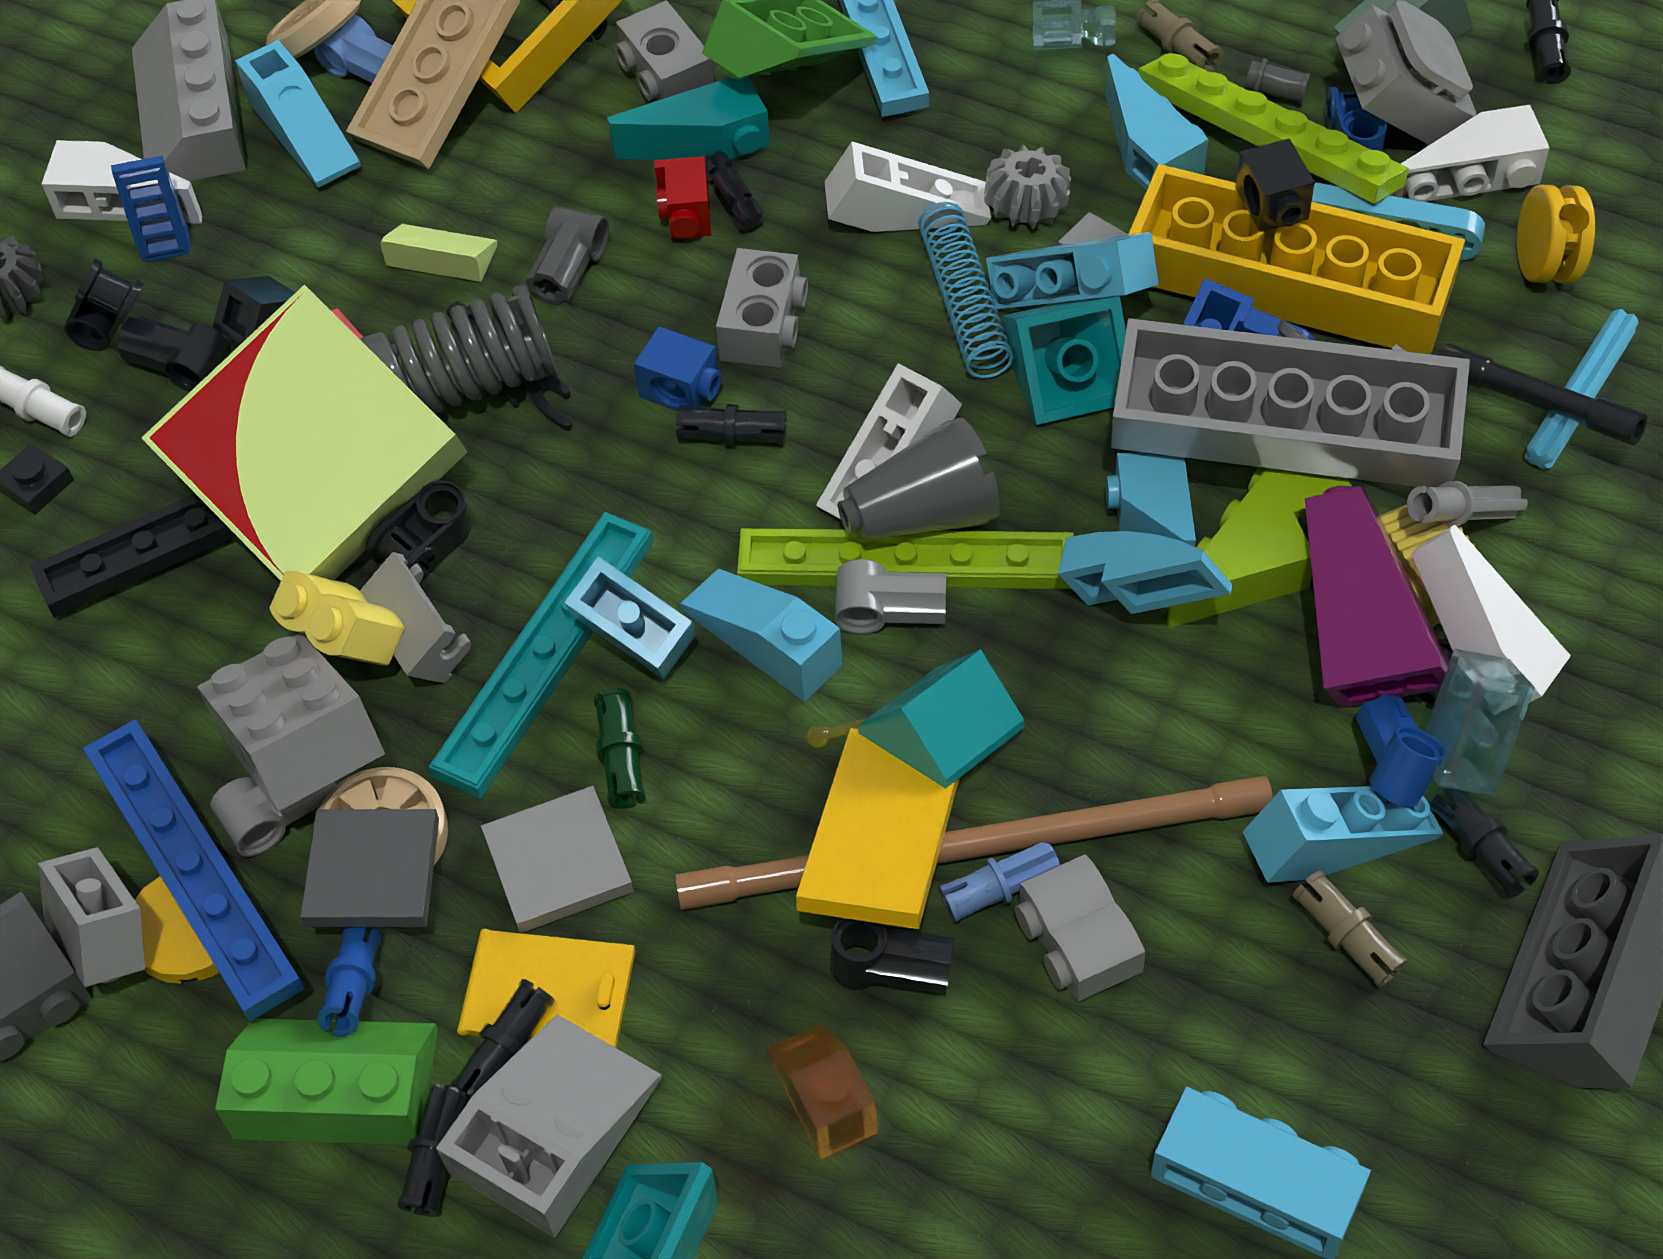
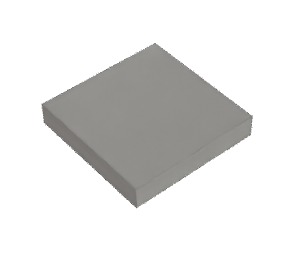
(557, 859)

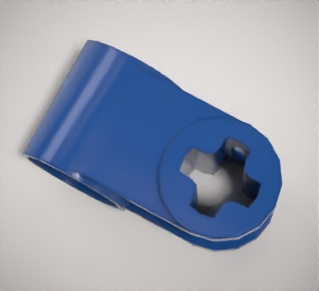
(1346, 115)

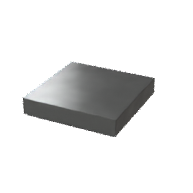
(370, 868)

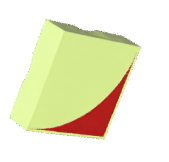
(304, 441)

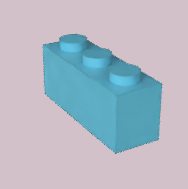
(1260, 1172)

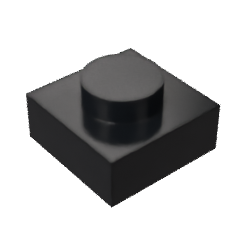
(34, 479)

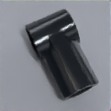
(177, 352)
(895, 958)

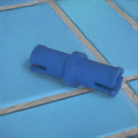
(349, 980)

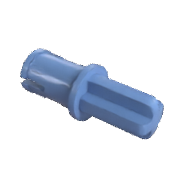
(996, 880)

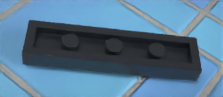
(128, 554)

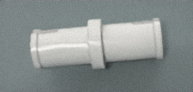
(35, 401)

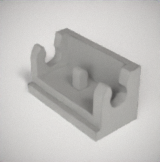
(425, 632)

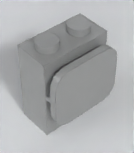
(1407, 71)

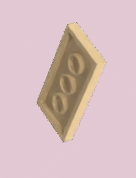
(429, 76)

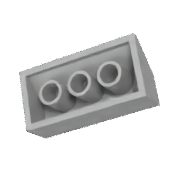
(188, 92)

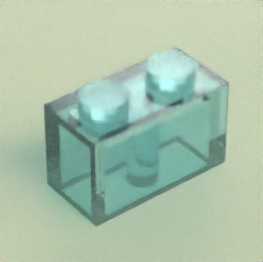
(1478, 720)

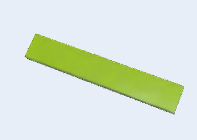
(966, 557)

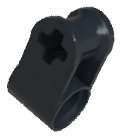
(100, 307)
(416, 531)

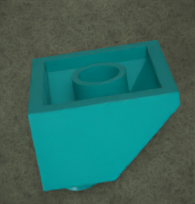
(1067, 356)

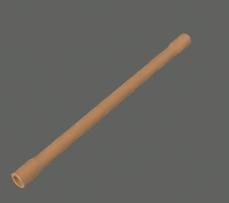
(1217, 801)

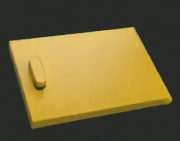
(573, 971)

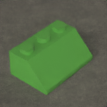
(780, 36)
(319, 1087)

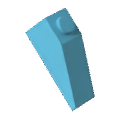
(769, 630)

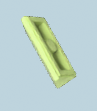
(438, 252)

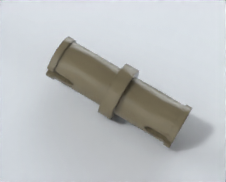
(1179, 35)
(1350, 928)

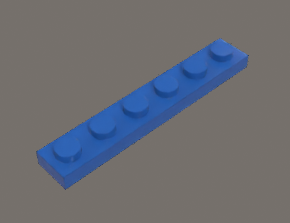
(194, 871)

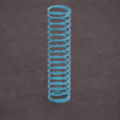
(954, 321)

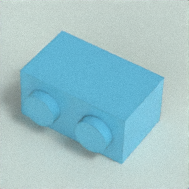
(630, 617)

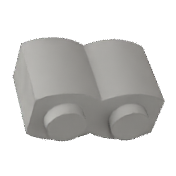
(1080, 928)

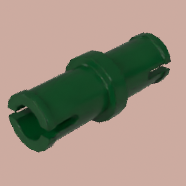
(619, 748)

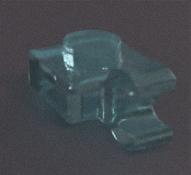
(1064, 24)

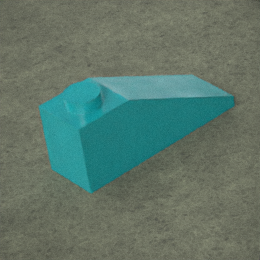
(693, 124)

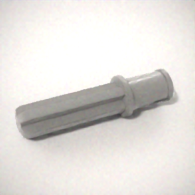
(1457, 503)

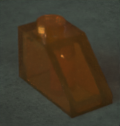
(825, 1089)

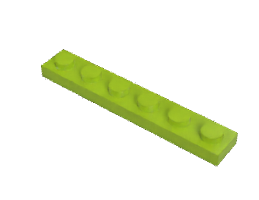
(1262, 122)

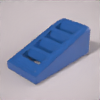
(156, 237)

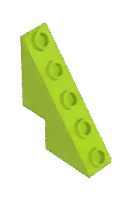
(1261, 543)

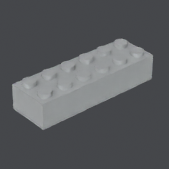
(1290, 404)

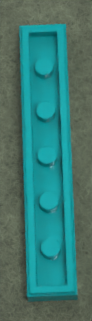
(532, 665)

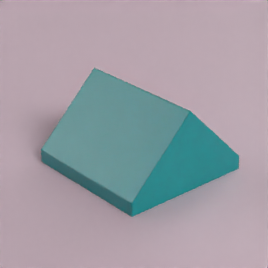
(947, 719)
(657, 1213)

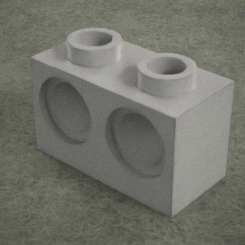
(760, 308)

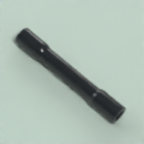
(1594, 413)

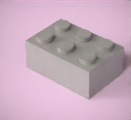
(290, 720)

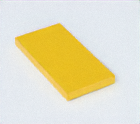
(876, 839)

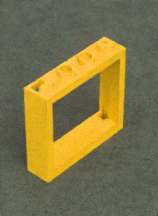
(541, 52)

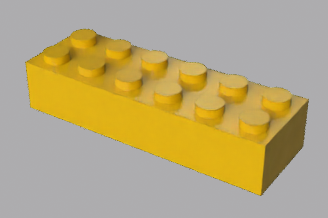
(1323, 273)

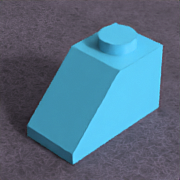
(1151, 495)

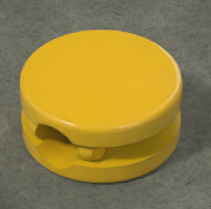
(1555, 234)

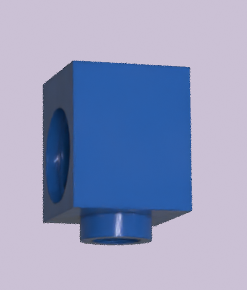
(677, 370)

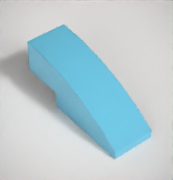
(1139, 570)

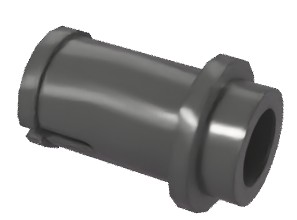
(1277, 81)

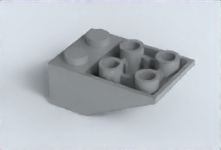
(547, 1123)

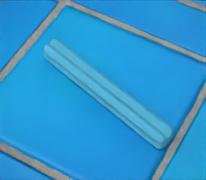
(1587, 380)

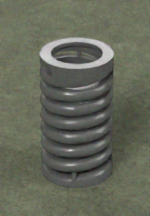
(481, 363)

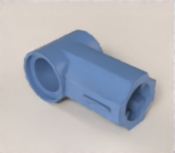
(353, 50)

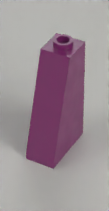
(1366, 608)

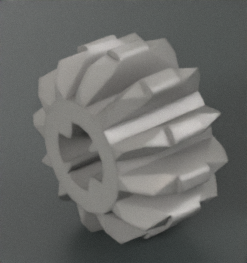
(1027, 186)

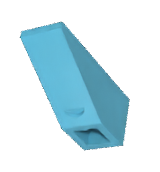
(295, 113)
(1150, 127)
(1073, 271)
(1333, 830)

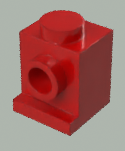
(683, 196)

